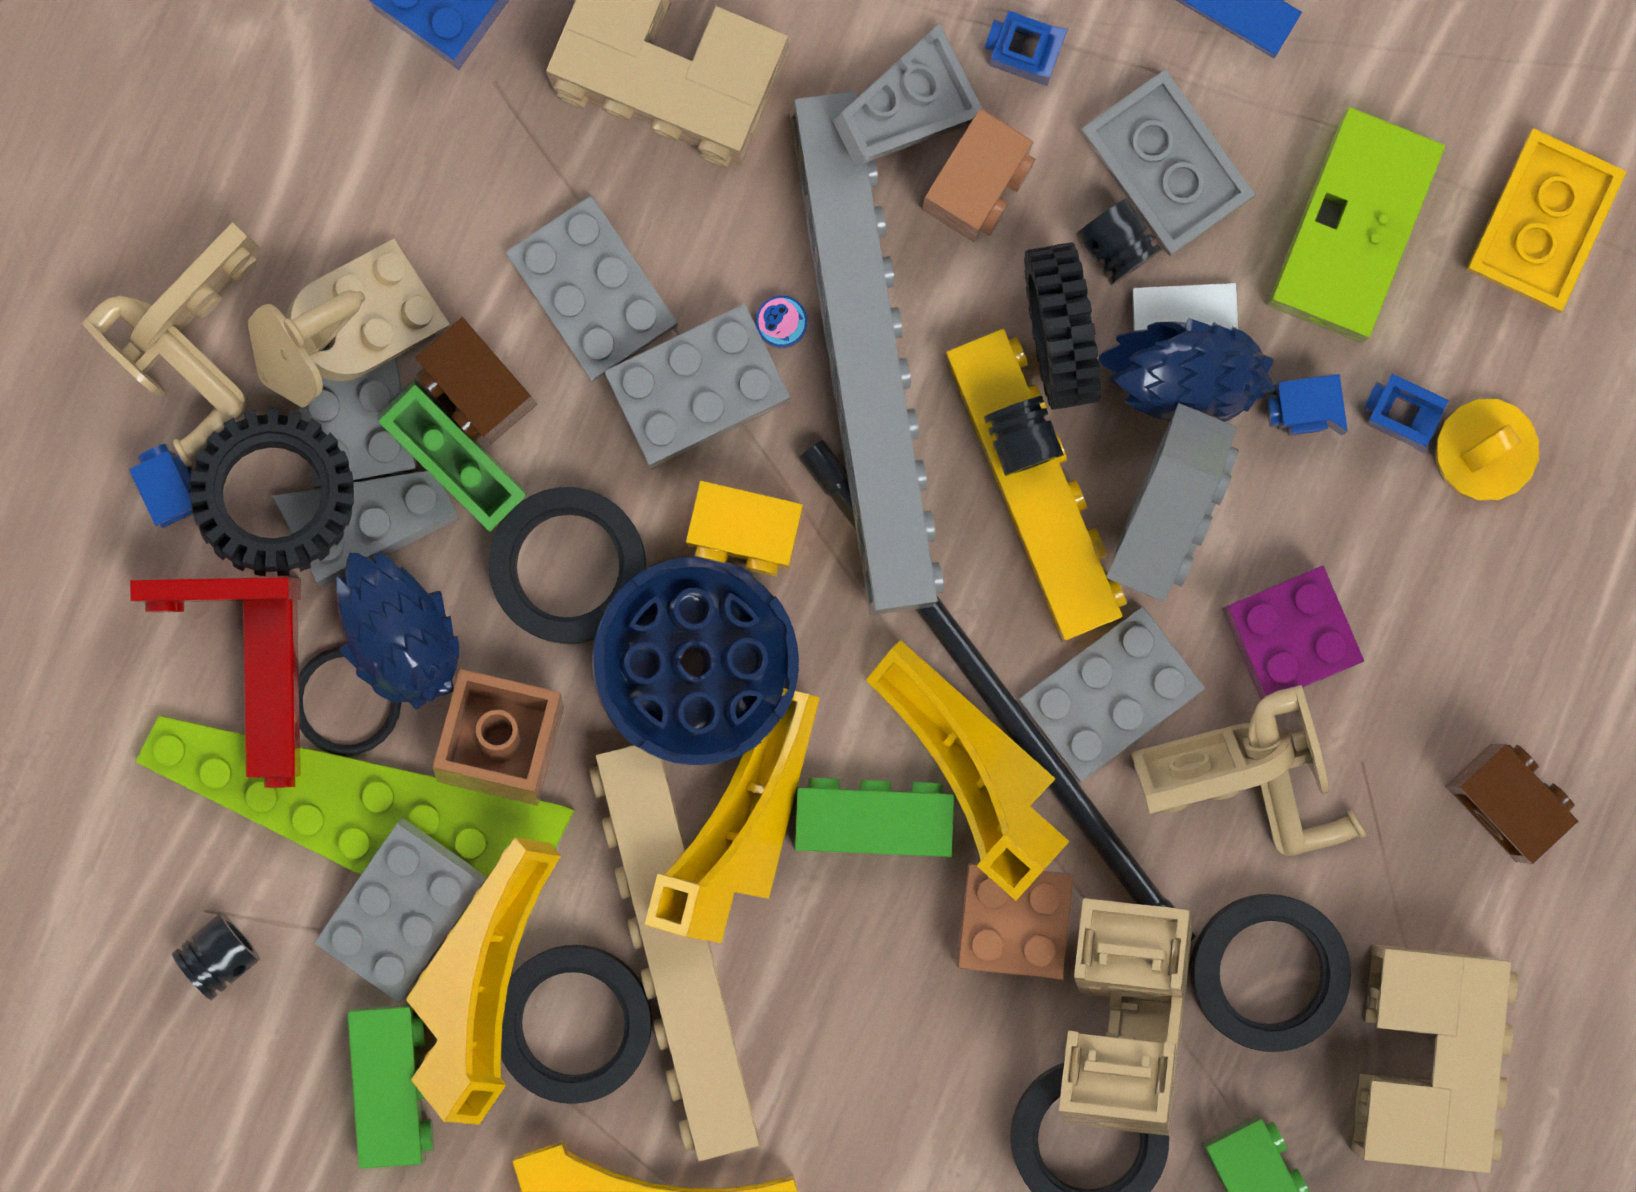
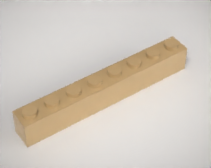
(679, 967)

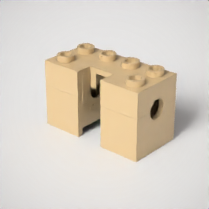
(705, 102)
(1142, 964)
(1454, 1114)

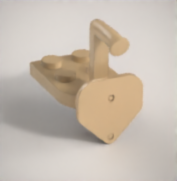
(364, 312)
(160, 327)
(1241, 758)

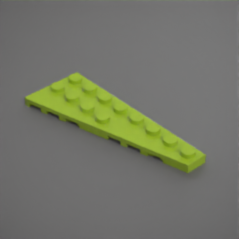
(347, 804)

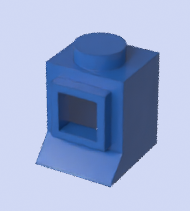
(1042, 64)
(1308, 405)
(1426, 421)
(163, 485)

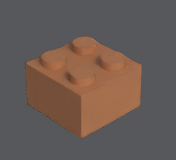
(978, 175)
(498, 737)
(1015, 935)

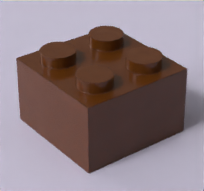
(476, 382)
(1513, 801)

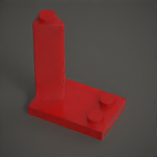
(269, 661)

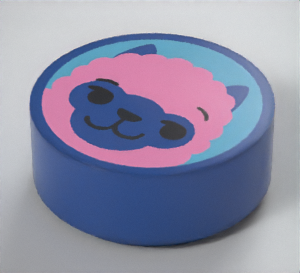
(781, 322)

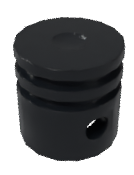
(1118, 241)
(1023, 436)
(216, 956)

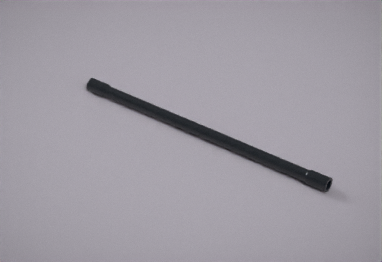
(833, 481)

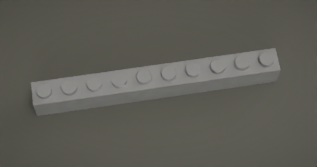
(865, 362)

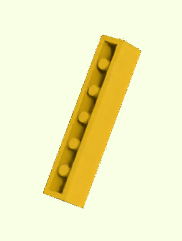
(1040, 498)

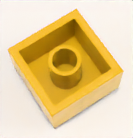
(744, 528)

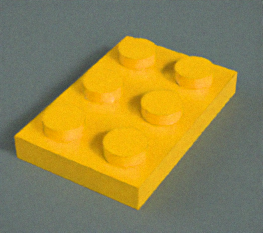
(1546, 220)

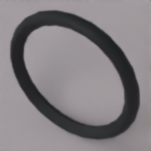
(324, 744)

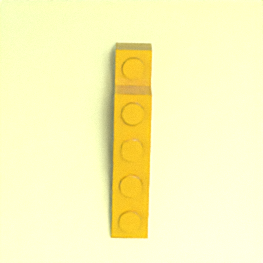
(983, 766)
(741, 838)
(467, 986)
(560, 1170)

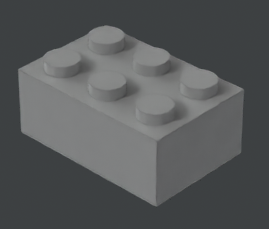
(698, 386)
(1175, 503)

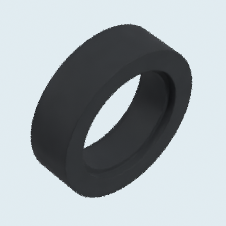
(516, 528)
(1333, 983)
(637, 1030)
(1025, 1147)

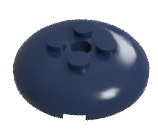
(745, 653)

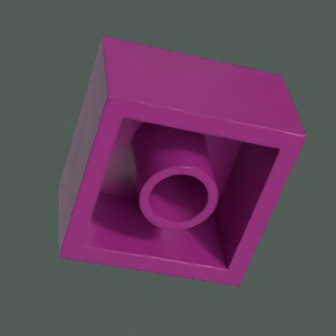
(1293, 633)

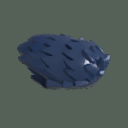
(1189, 365)
(395, 631)

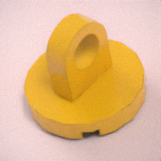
(1487, 450)

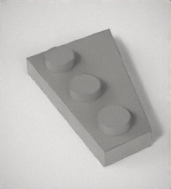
(910, 102)
(384, 518)

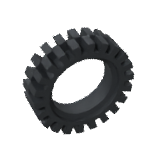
(1062, 325)
(259, 433)

